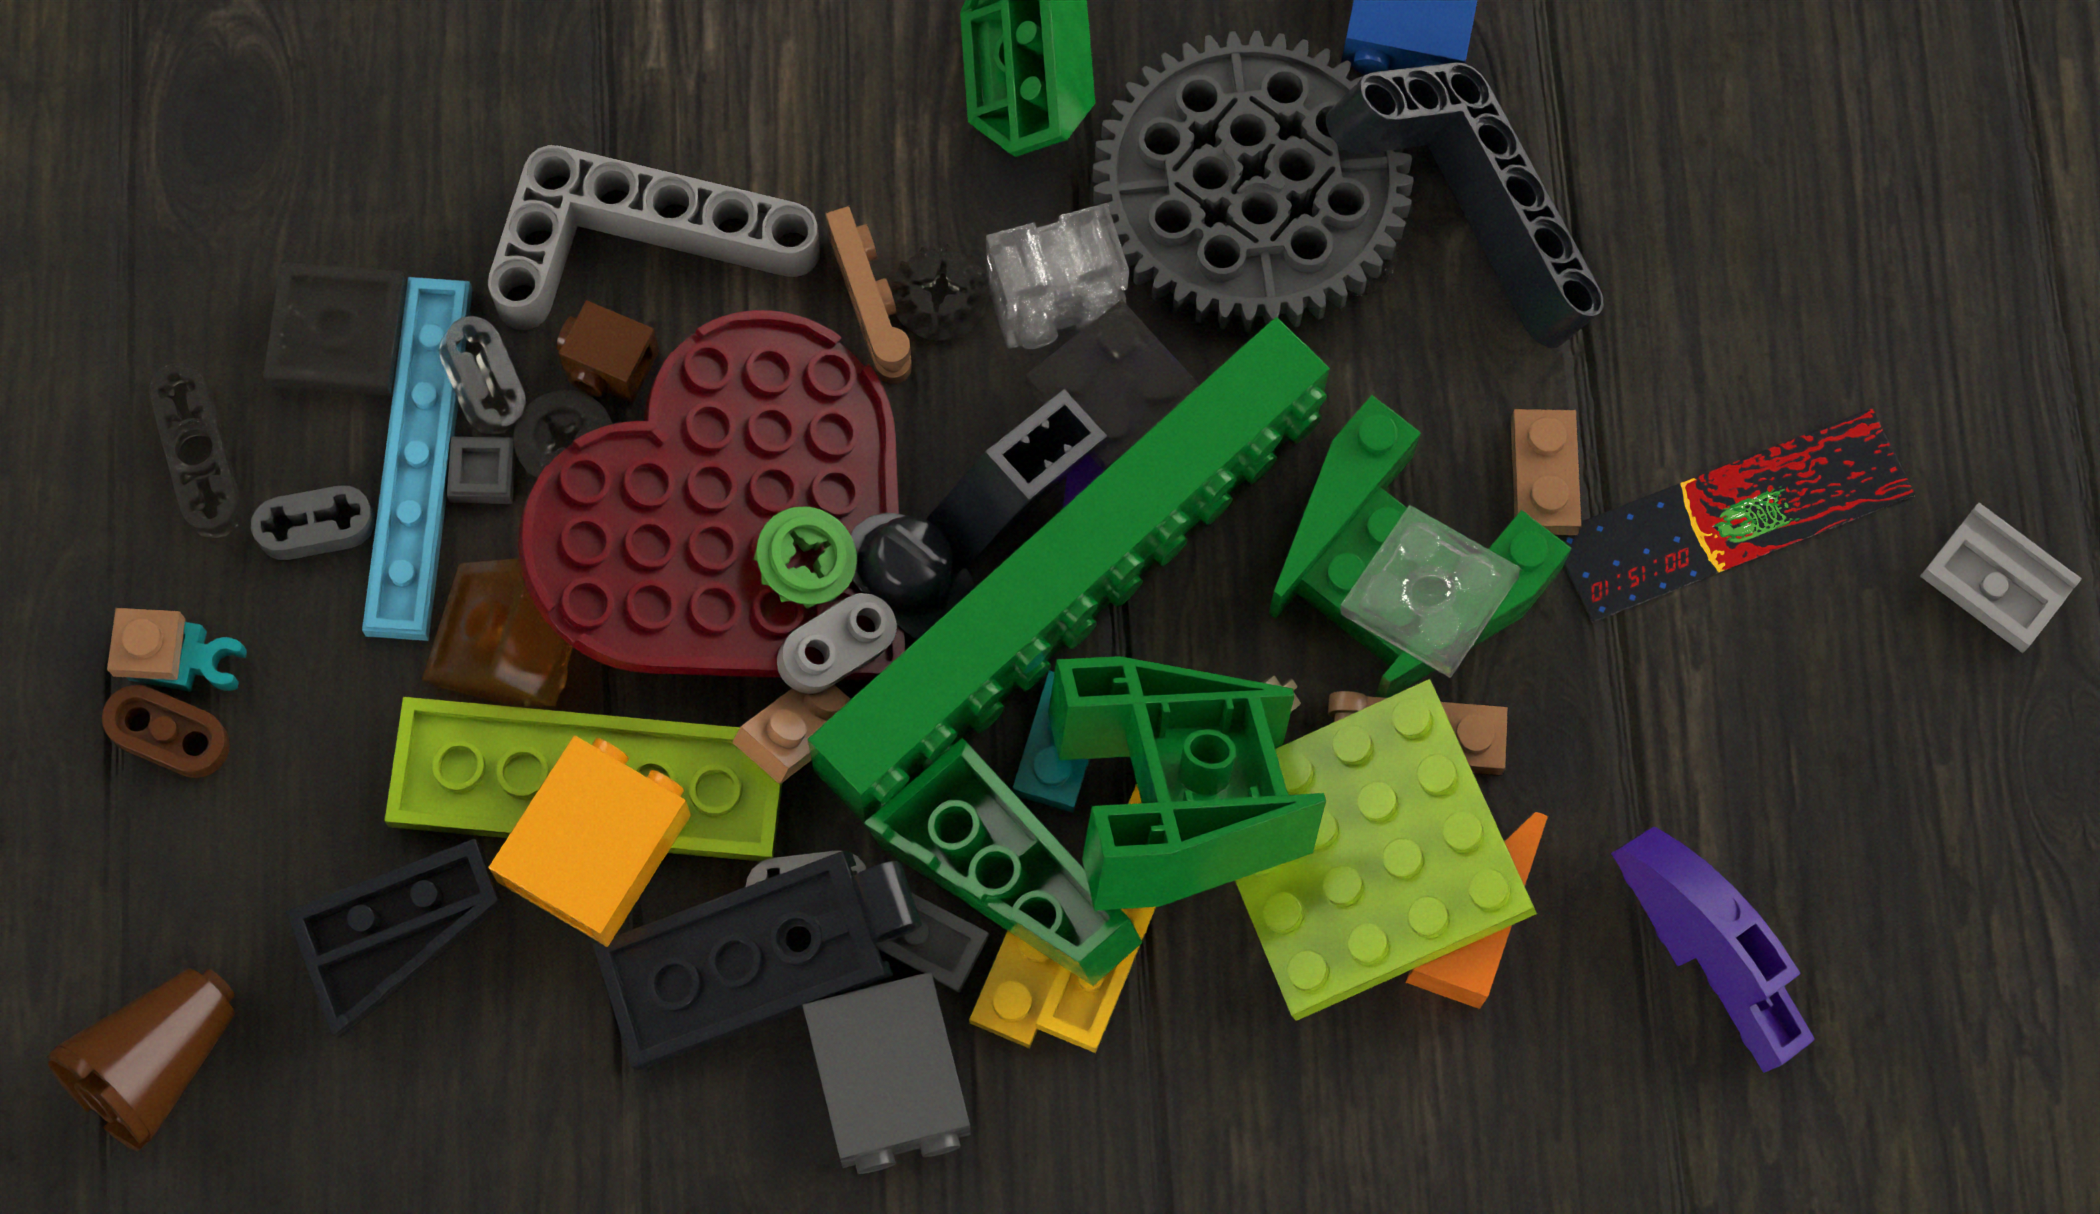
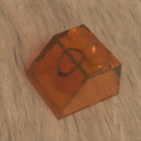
(497, 640)

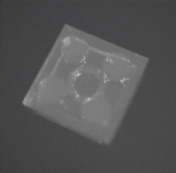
(1430, 591)

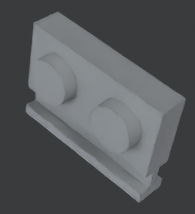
(2001, 577)

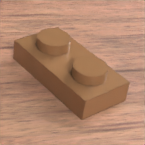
(1547, 468)
(780, 732)

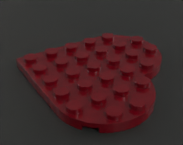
(653, 525)

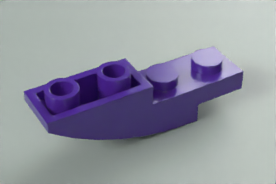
(1709, 920)

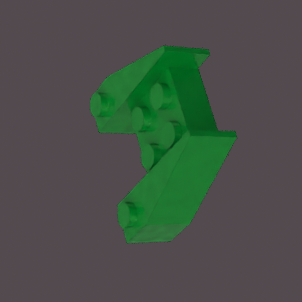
(1354, 516)
(1202, 771)

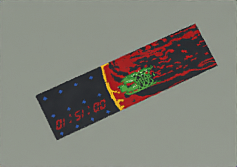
(1734, 514)

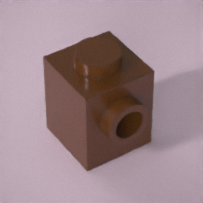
(606, 352)

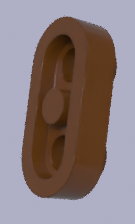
(169, 732)

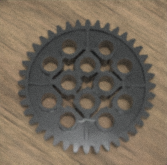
(1157, 188)

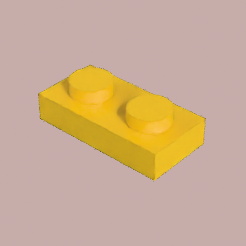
(1015, 991)

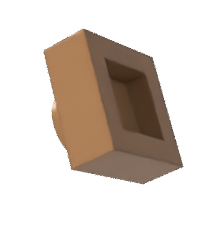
(146, 644)

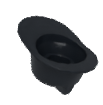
(910, 569)

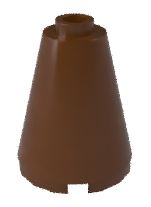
(145, 1054)

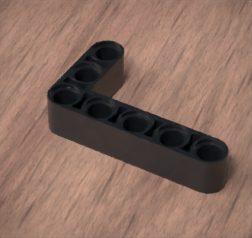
(1491, 179)

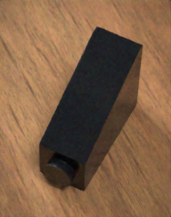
(1015, 476)

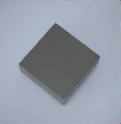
(481, 470)

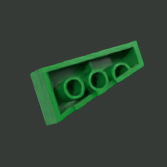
(993, 854)

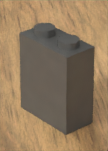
(887, 1073)

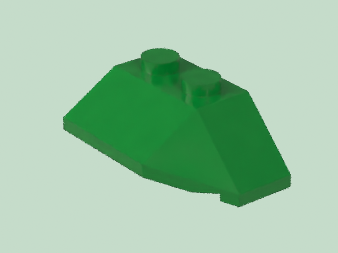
(1027, 70)

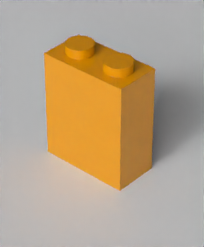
(592, 838)

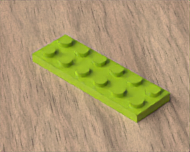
(483, 764)

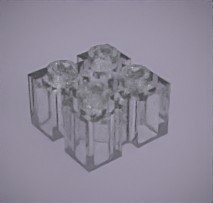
(1055, 275)

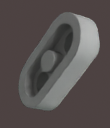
(839, 641)

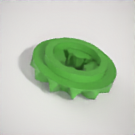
(809, 530)

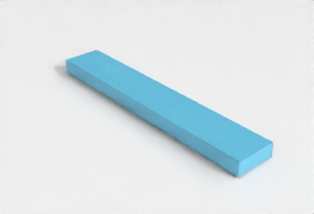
(415, 466)

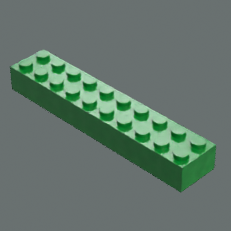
(1072, 571)

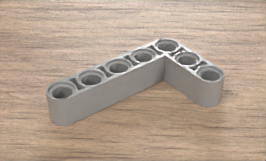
(637, 219)

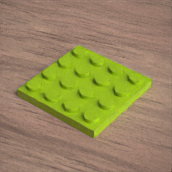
(1398, 862)

